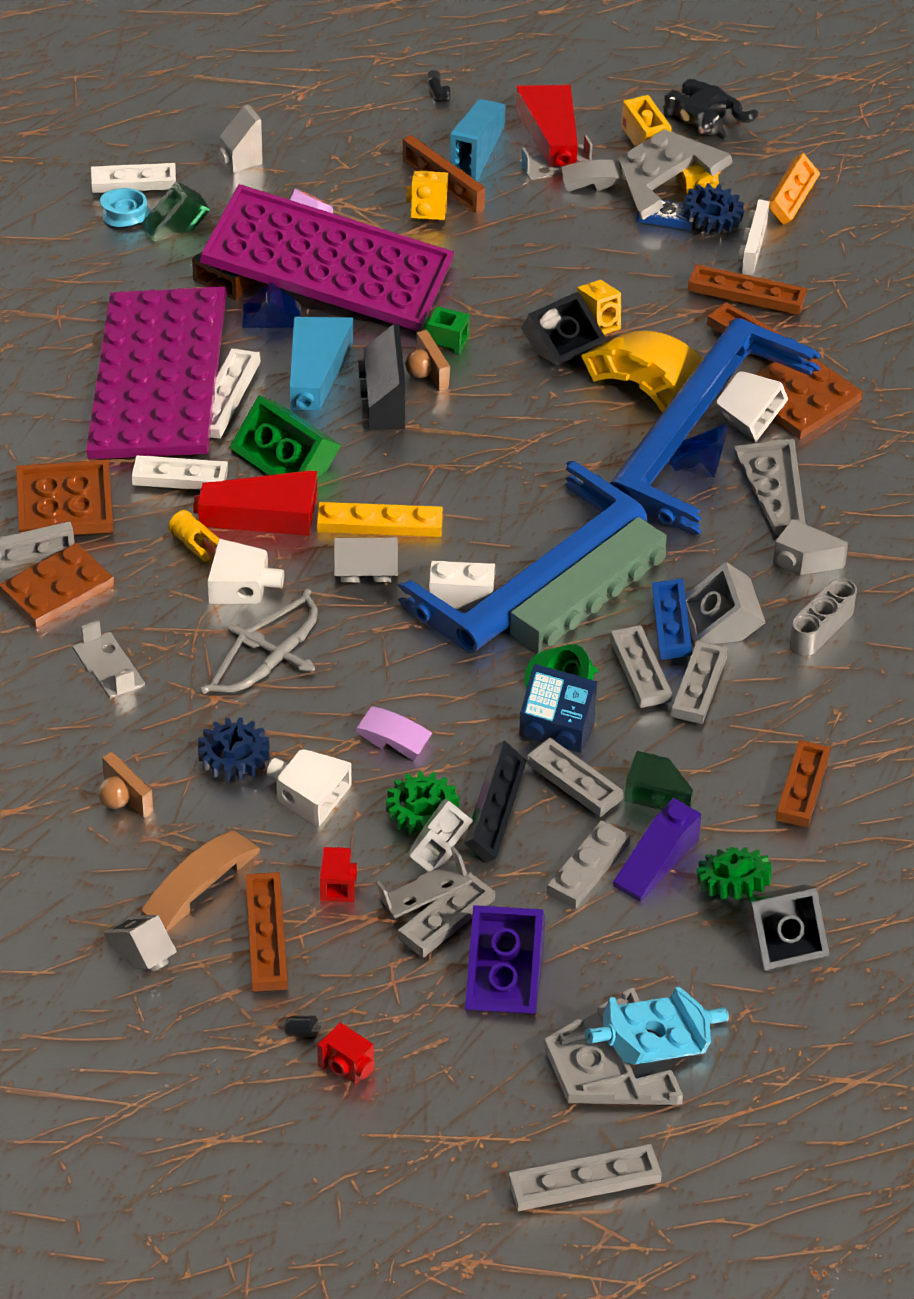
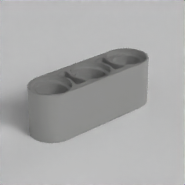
(823, 617)

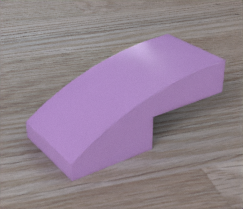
(387, 727)

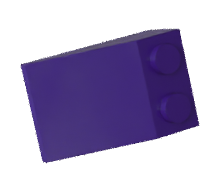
(505, 959)

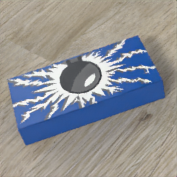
(669, 216)

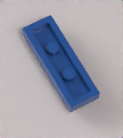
(672, 619)

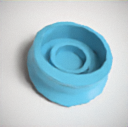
(124, 207)

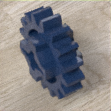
(713, 208)
(233, 749)

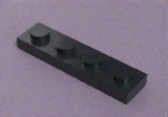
(495, 801)

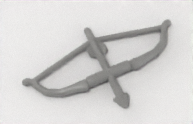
(254, 639)

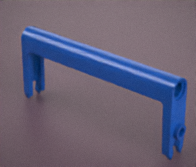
(688, 407)
(493, 614)

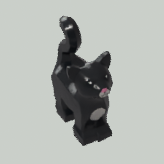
(705, 107)

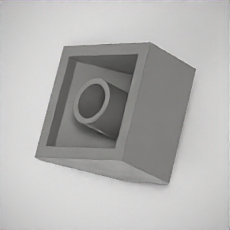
(366, 558)
(723, 607)

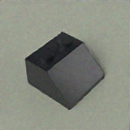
(563, 329)
(785, 926)

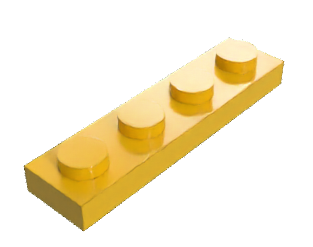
(380, 519)

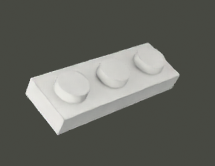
(137, 177)
(753, 237)
(177, 472)

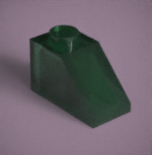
(176, 213)
(655, 782)

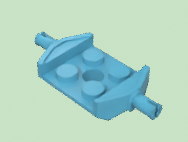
(677, 1019)

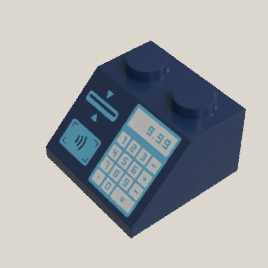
(558, 708)

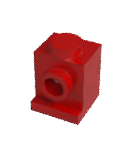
(337, 875)
(346, 1053)

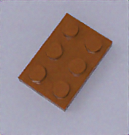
(56, 585)

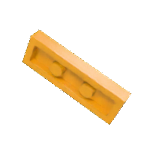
(793, 188)

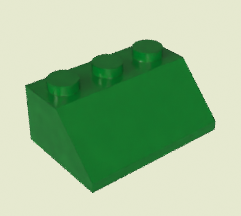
(282, 441)

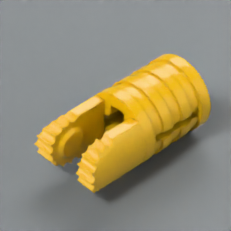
(192, 533)

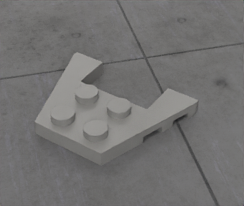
(662, 159)
(598, 1073)

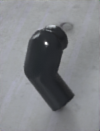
(434, 82)

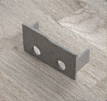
(533, 164)
(104, 665)
(426, 887)

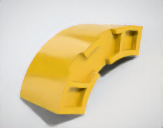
(648, 358)

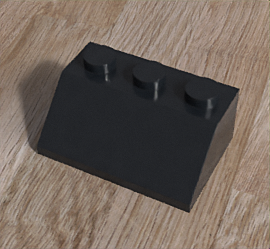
(383, 381)

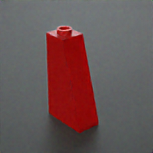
(550, 121)
(260, 503)

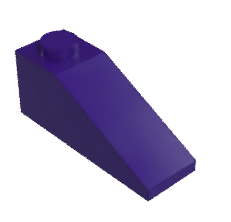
(659, 849)

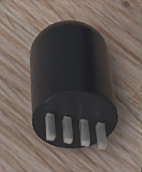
(302, 1026)

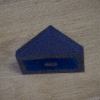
(270, 309)

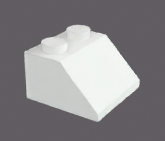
(461, 583)

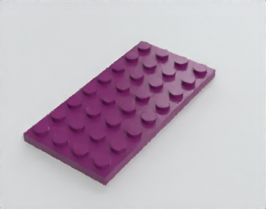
(328, 257)
(157, 373)

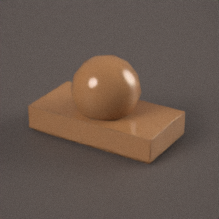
(428, 361)
(123, 787)

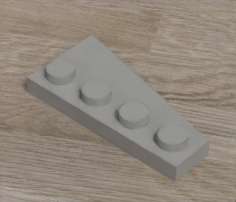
(774, 480)

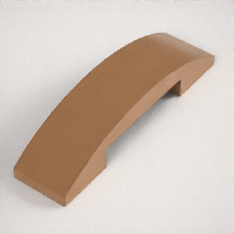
(196, 874)

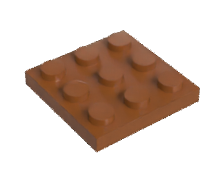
(812, 397)
(63, 494)

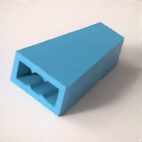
(476, 137)
(317, 357)

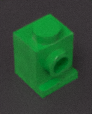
(448, 328)

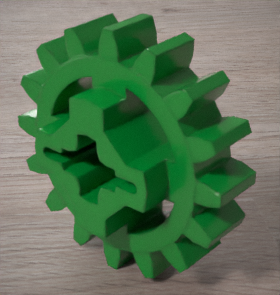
(420, 799)
(734, 873)

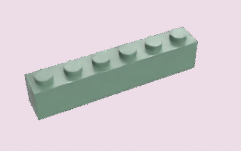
(588, 585)

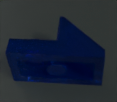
(701, 448)

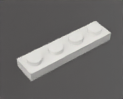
(231, 386)

